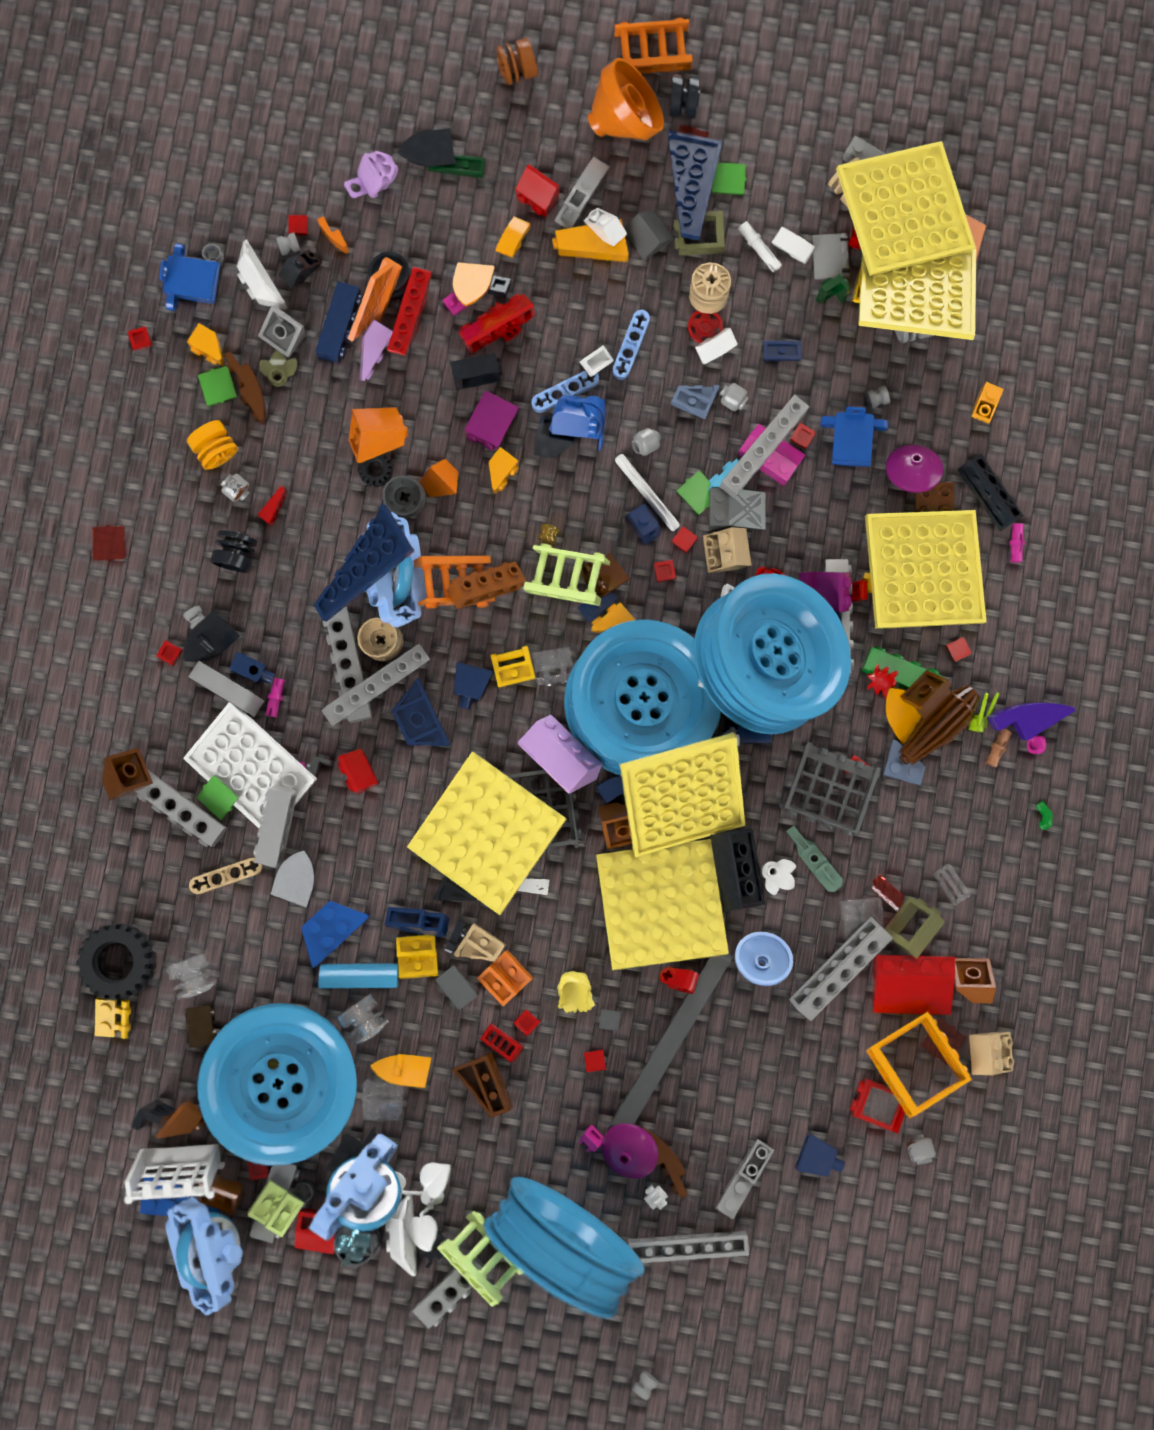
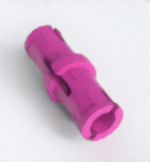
(1017, 543)
(275, 697)

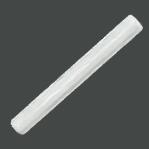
(647, 492)

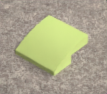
(275, 1208)

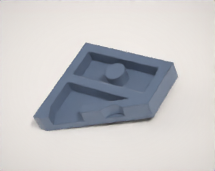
(695, 399)
(898, 770)

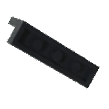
(988, 493)
(153, 1112)

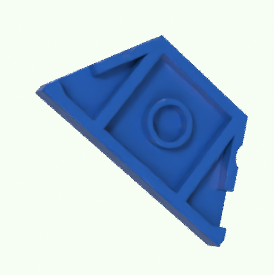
(329, 929)

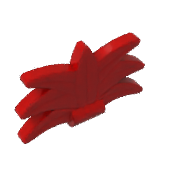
(882, 680)

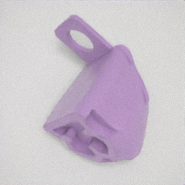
(374, 174)

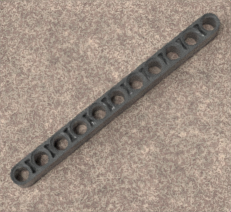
(670, 1041)

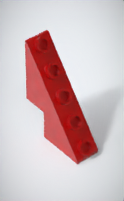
(410, 311)

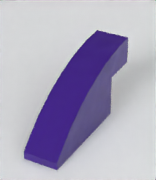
(1029, 718)

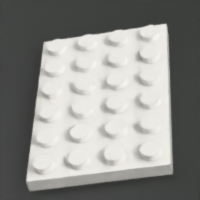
(246, 761)

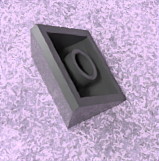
(647, 233)

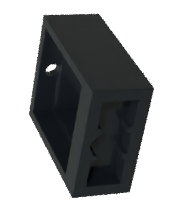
(476, 371)

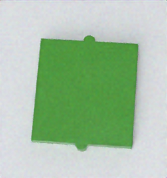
(729, 179)
(217, 386)
(696, 492)
(217, 797)

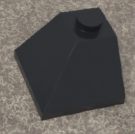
(548, 444)

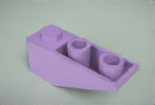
(373, 343)

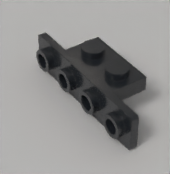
(350, 1149)

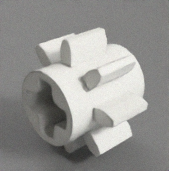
(655, 1197)

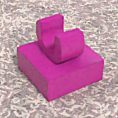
(454, 304)
(591, 1138)

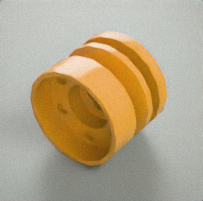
(212, 444)

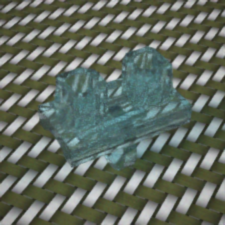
(350, 1245)

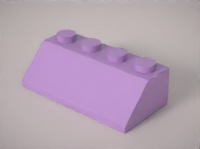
(560, 754)

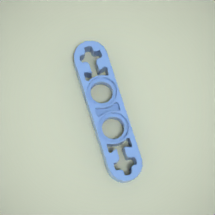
(632, 345)
(563, 388)

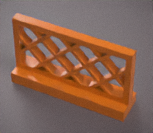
(376, 297)

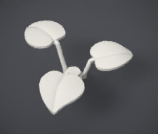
(434, 1178)

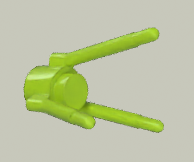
(978, 722)

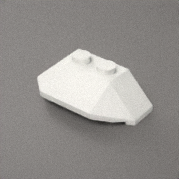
(257, 279)
(400, 1243)

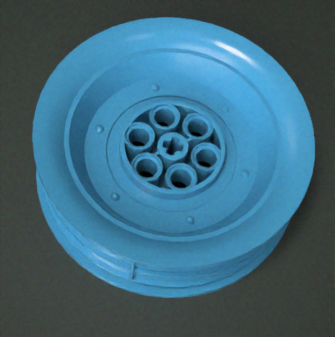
(772, 654)
(600, 678)
(264, 1129)
(563, 1247)

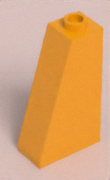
(585, 243)

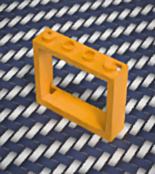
(894, 1083)

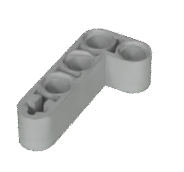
(226, 688)

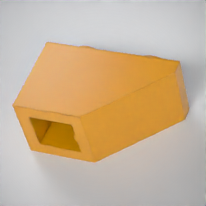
(207, 343)
(986, 402)
(501, 467)
(614, 616)

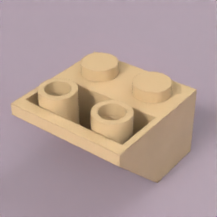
(727, 550)
(991, 1053)

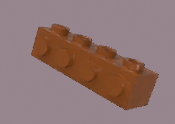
(486, 584)

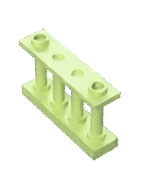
(571, 593)
(465, 1266)

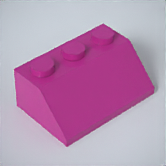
(781, 462)

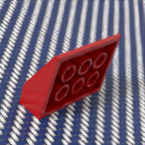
(496, 324)
(913, 984)

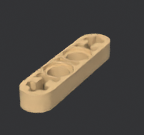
(226, 877)

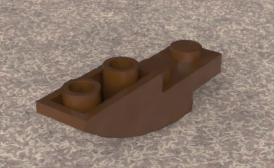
(251, 392)
(672, 1164)

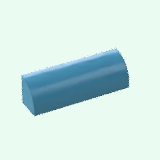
(359, 975)

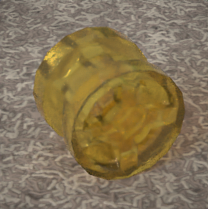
(548, 534)

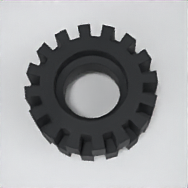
(381, 478)

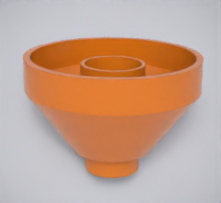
(625, 104)

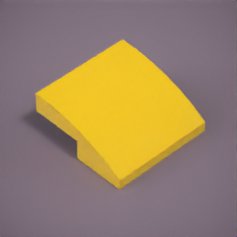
(417, 956)

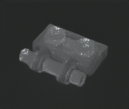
(553, 660)

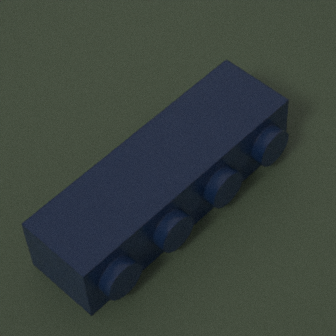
(338, 322)

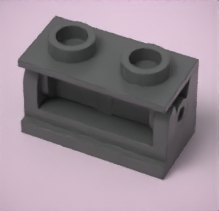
(456, 988)

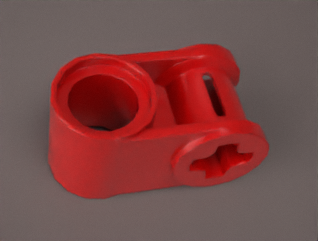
(679, 979)

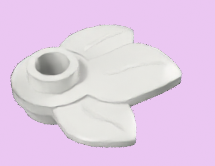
(781, 877)

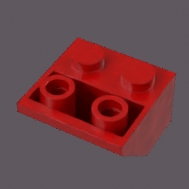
(358, 771)
(306, 1238)

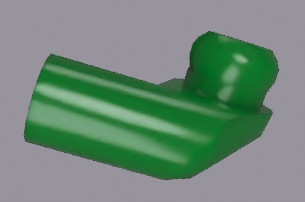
(1047, 816)

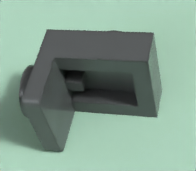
(314, 767)

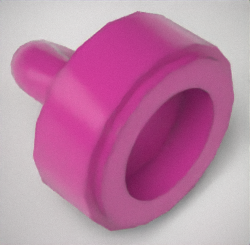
(1036, 744)

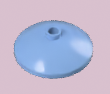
(764, 949)

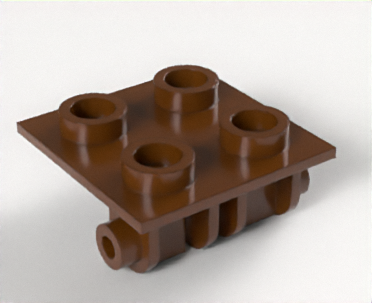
(937, 499)
(609, 576)

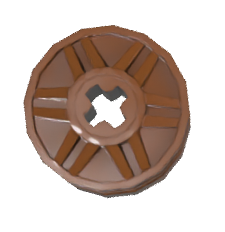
(517, 61)

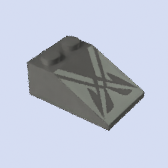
(742, 512)

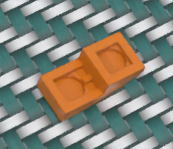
(334, 237)

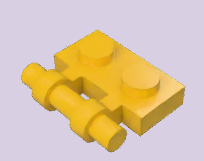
(106, 1017)

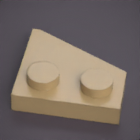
(480, 945)

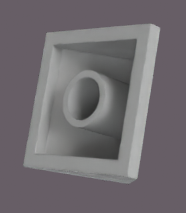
(282, 331)

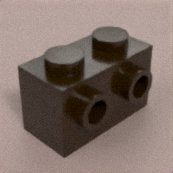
(199, 1026)

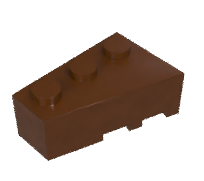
(485, 1083)

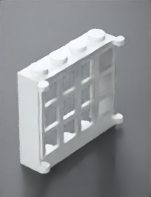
(173, 1158)

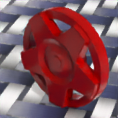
(704, 326)

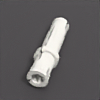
(756, 242)

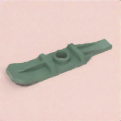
(822, 868)

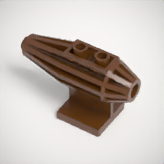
(942, 714)

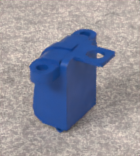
(188, 278)
(580, 417)
(853, 436)

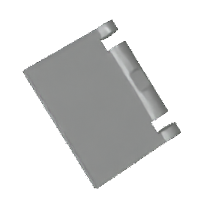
(830, 256)

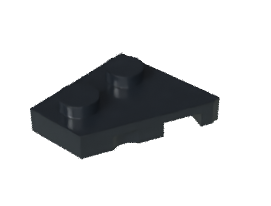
(450, 891)

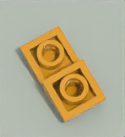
(512, 236)

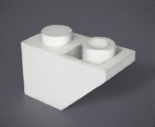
(606, 226)

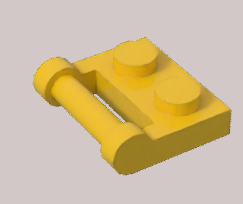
(515, 672)

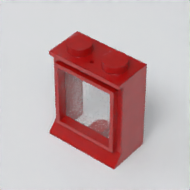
(877, 1105)

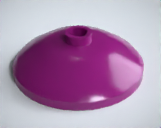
(911, 474)
(635, 1145)

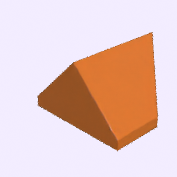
(440, 479)

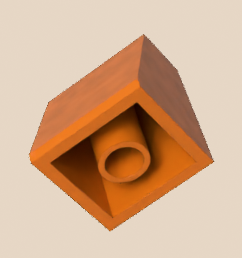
(376, 432)

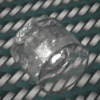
(191, 976)
(363, 1019)

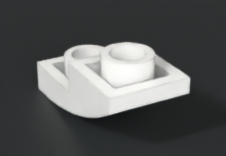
(794, 245)
(716, 346)

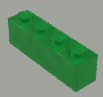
(908, 671)

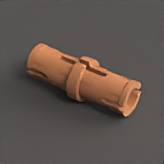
(998, 747)

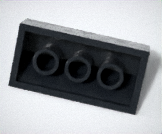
(737, 870)

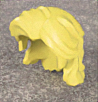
(575, 992)

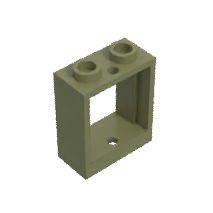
(703, 248)
(923, 935)

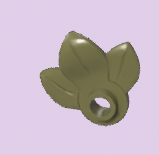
(278, 366)

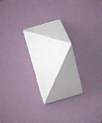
(596, 361)

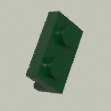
(830, 287)

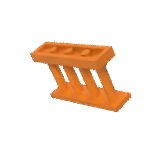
(656, 64)
(444, 564)

